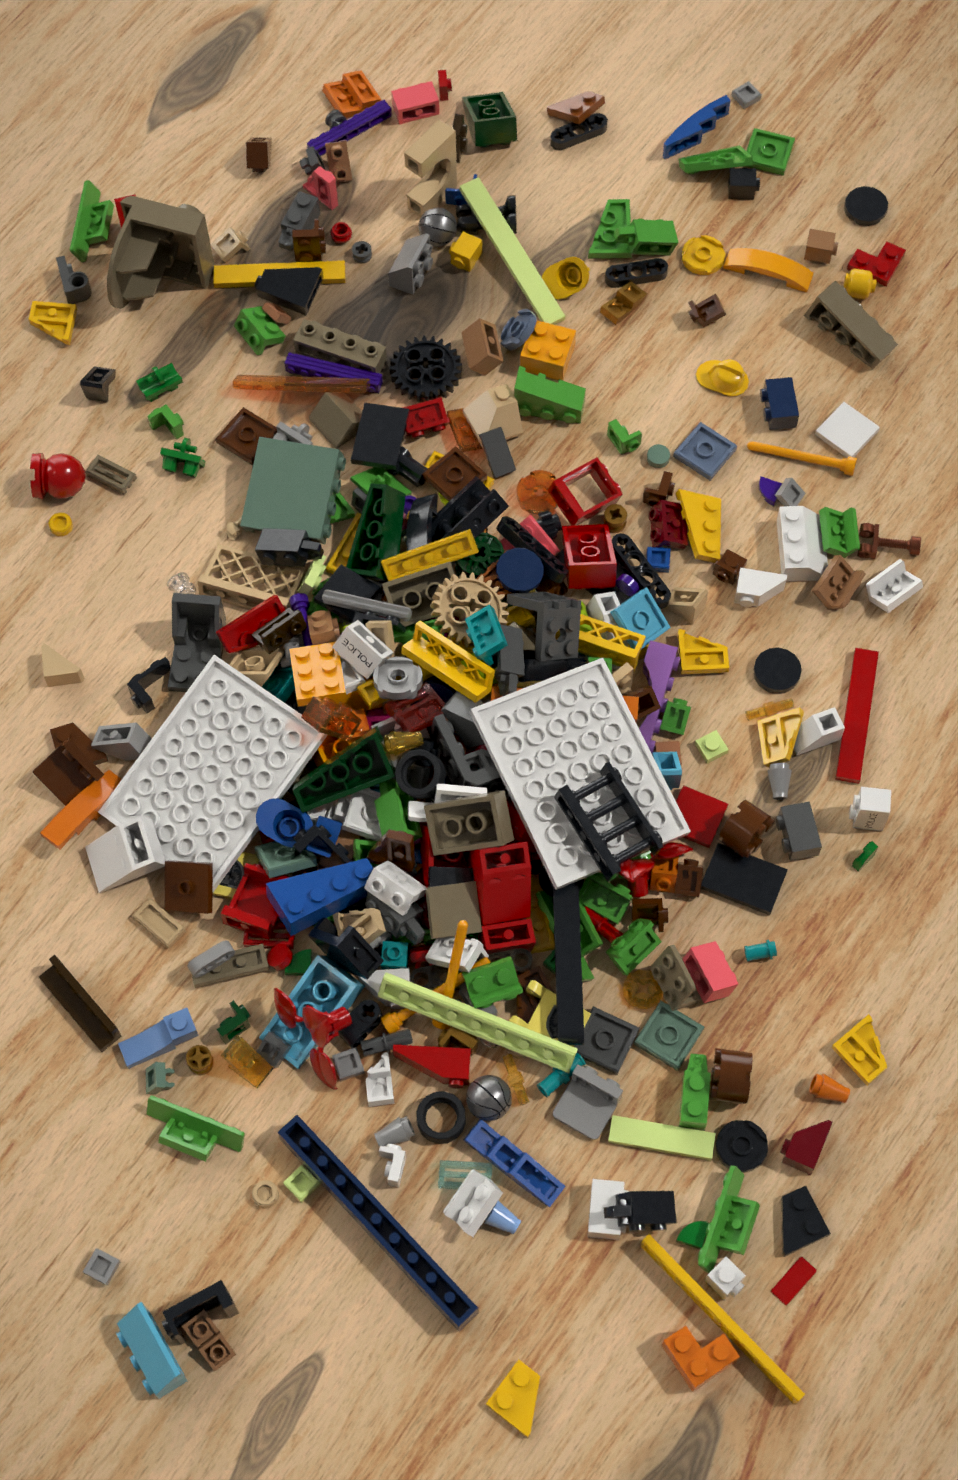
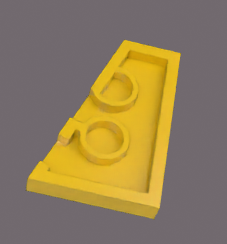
(703, 522)

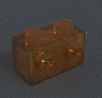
(331, 718)

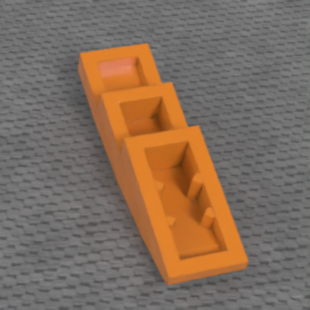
(80, 811)

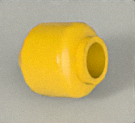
(859, 283)

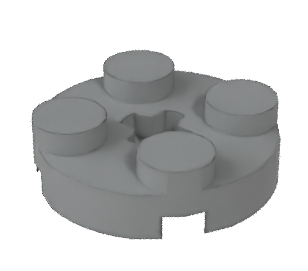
(406, 688)

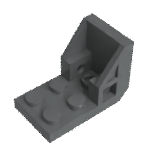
(195, 637)
(458, 764)

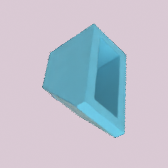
(670, 767)

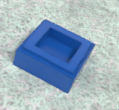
(659, 558)

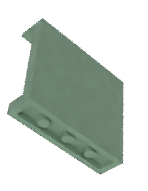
(293, 488)

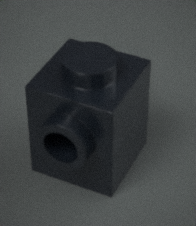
(742, 183)

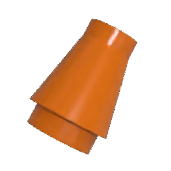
(829, 1089)

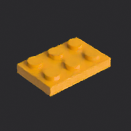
(317, 673)

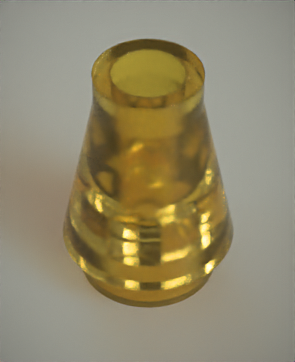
(400, 742)

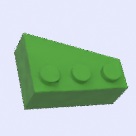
(548, 398)

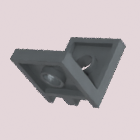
(553, 614)

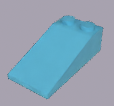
(322, 987)

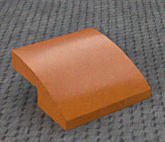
(351, 94)

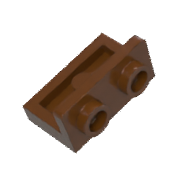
(309, 243)

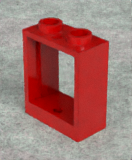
(568, 503)

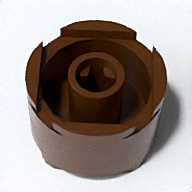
(744, 829)
(731, 1076)

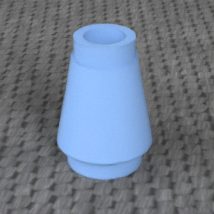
(502, 1218)

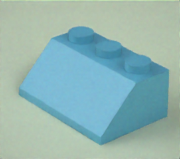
(150, 1352)

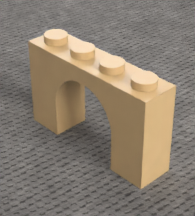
(436, 158)

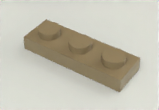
(243, 963)

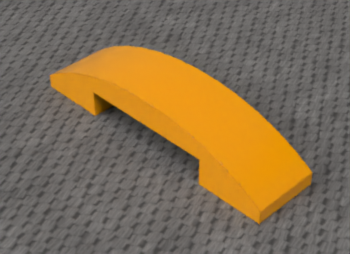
(769, 264)

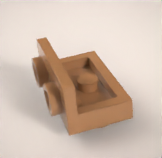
(837, 583)

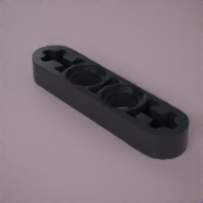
(521, 538)
(643, 569)

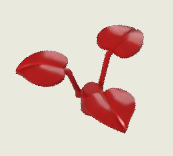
(639, 870)
(319, 1026)

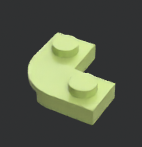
(313, 576)

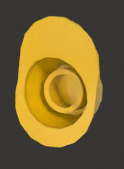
(566, 277)
(723, 377)

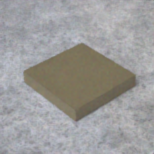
(450, 905)

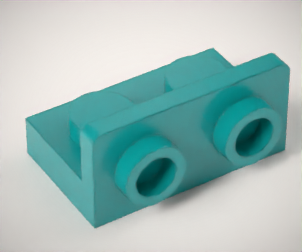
(485, 633)

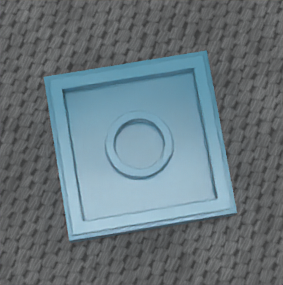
(641, 616)

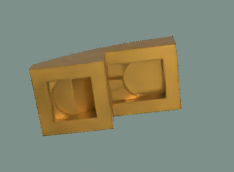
(624, 302)

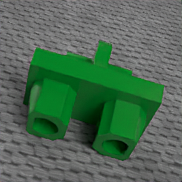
(159, 381)
(191, 461)

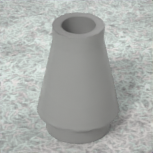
(779, 780)
(395, 1132)

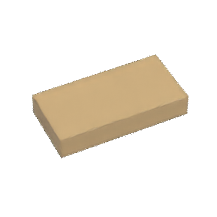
(159, 923)

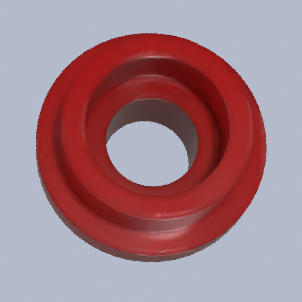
(341, 232)

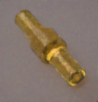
(769, 709)
(515, 1079)

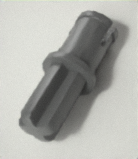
(386, 1042)

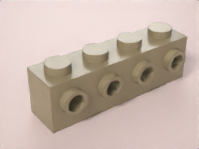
(339, 347)

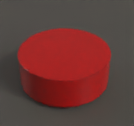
(279, 957)

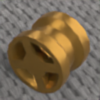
(619, 522)
(198, 1054)

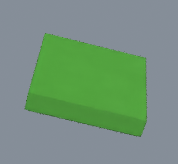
(770, 151)

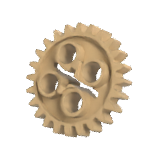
(469, 590)

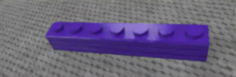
(352, 127)
(315, 367)

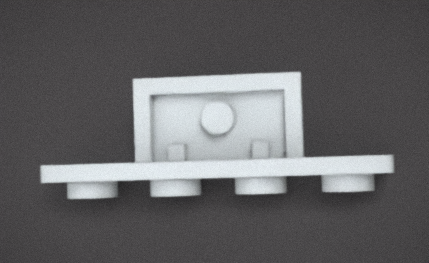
(443, 793)

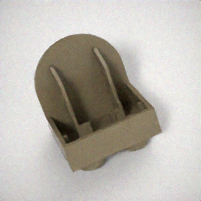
(155, 245)

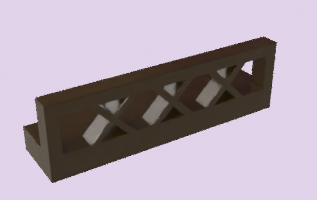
(80, 1005)

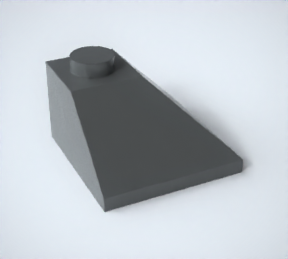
(457, 712)

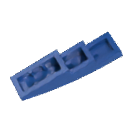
(690, 131)
(514, 1163)

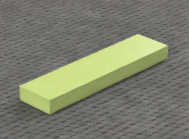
(661, 1137)

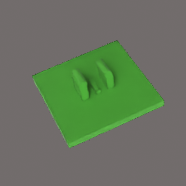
(378, 476)

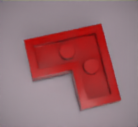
(882, 266)

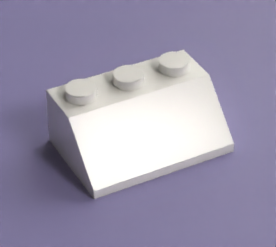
(800, 544)

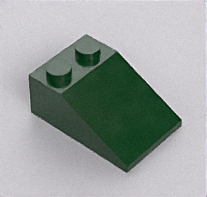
(490, 119)

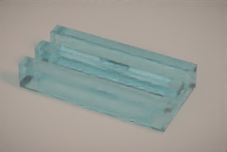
(460, 1165)

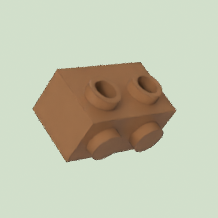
(482, 346)
(323, 628)

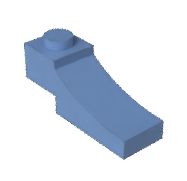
(159, 1038)

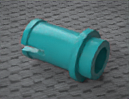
(760, 951)

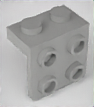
(588, 1102)

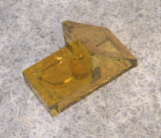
(246, 1062)

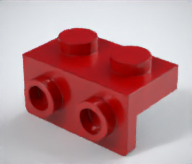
(426, 416)

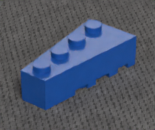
(318, 894)

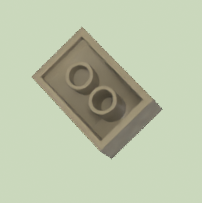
(469, 823)

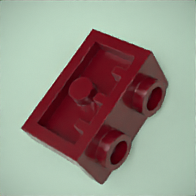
(668, 525)

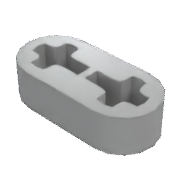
(211, 959)

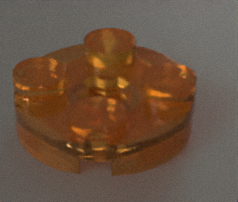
(527, 486)

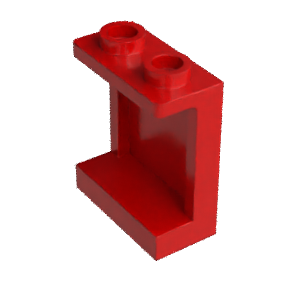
(250, 907)

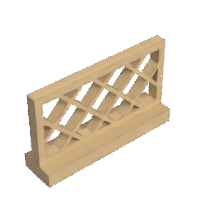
(245, 594)

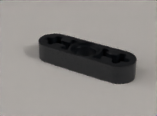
(574, 139)
(643, 265)

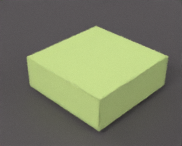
(301, 1183)

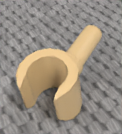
(233, 530)

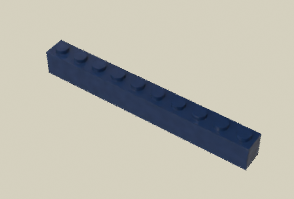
(378, 1223)

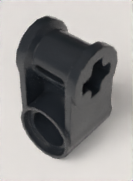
(361, 1024)

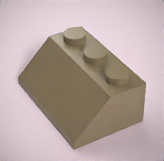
(417, 591)

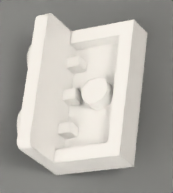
(893, 586)

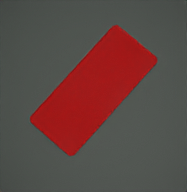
(793, 1280)

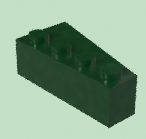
(377, 532)
(347, 772)

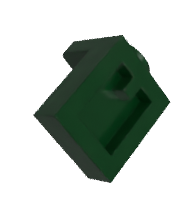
(234, 1026)

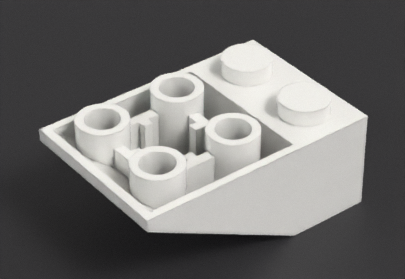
(125, 853)

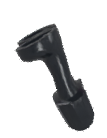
(469, 223)

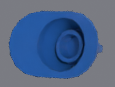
(281, 821)

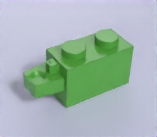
(648, 237)
(393, 810)
(695, 1094)

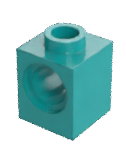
(395, 955)

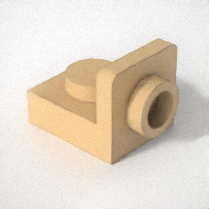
(230, 243)

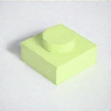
(711, 746)

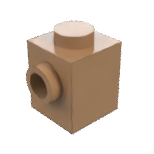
(820, 246)

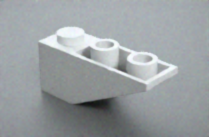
(600, 608)

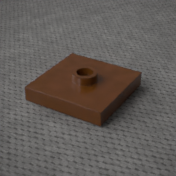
(243, 434)
(452, 473)
(188, 886)

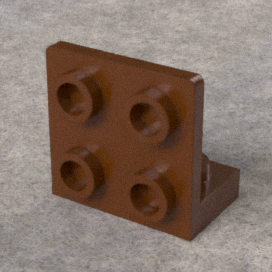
(67, 771)

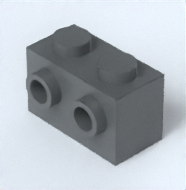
(799, 831)

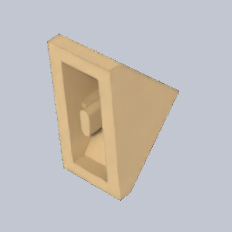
(688, 602)
(58, 669)

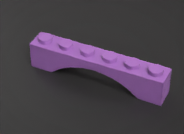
(657, 668)

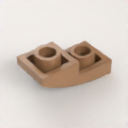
(208, 1339)

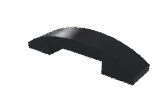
(420, 521)

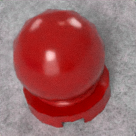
(58, 475)

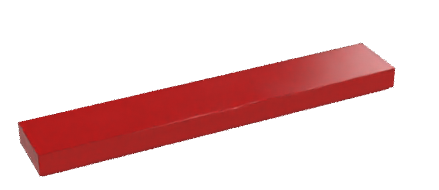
(857, 715)

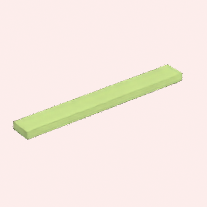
(511, 252)
(477, 1022)

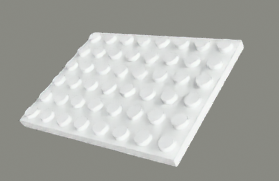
(562, 737)
(214, 767)

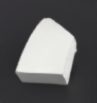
(380, 1083)

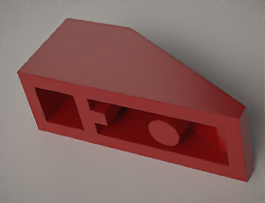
(441, 1063)

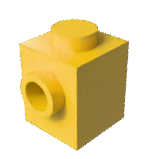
(465, 251)

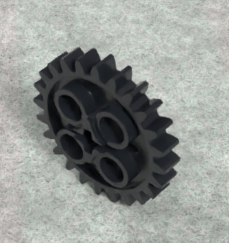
(425, 369)

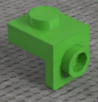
(165, 416)

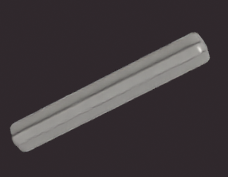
(365, 604)

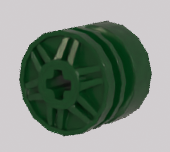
(489, 551)

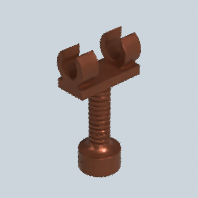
(867, 550)

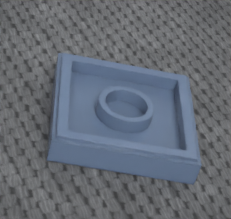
(705, 451)

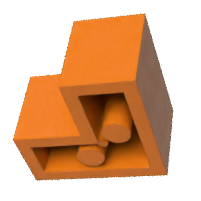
(696, 1363)

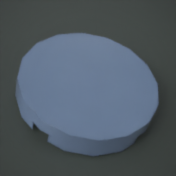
(518, 329)

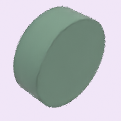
(658, 456)

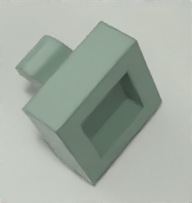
(156, 1078)

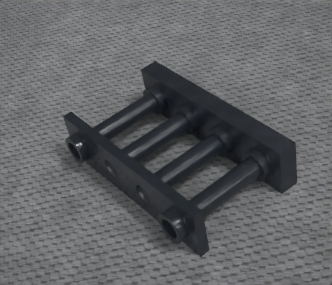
(471, 509)
(597, 842)

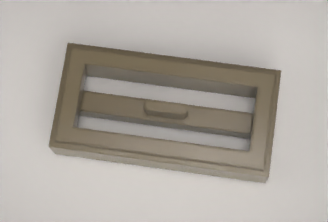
(106, 481)

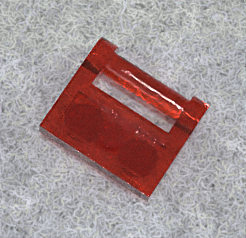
(418, 715)

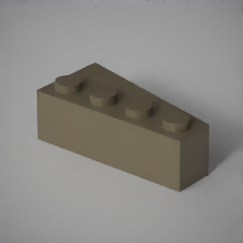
(851, 325)

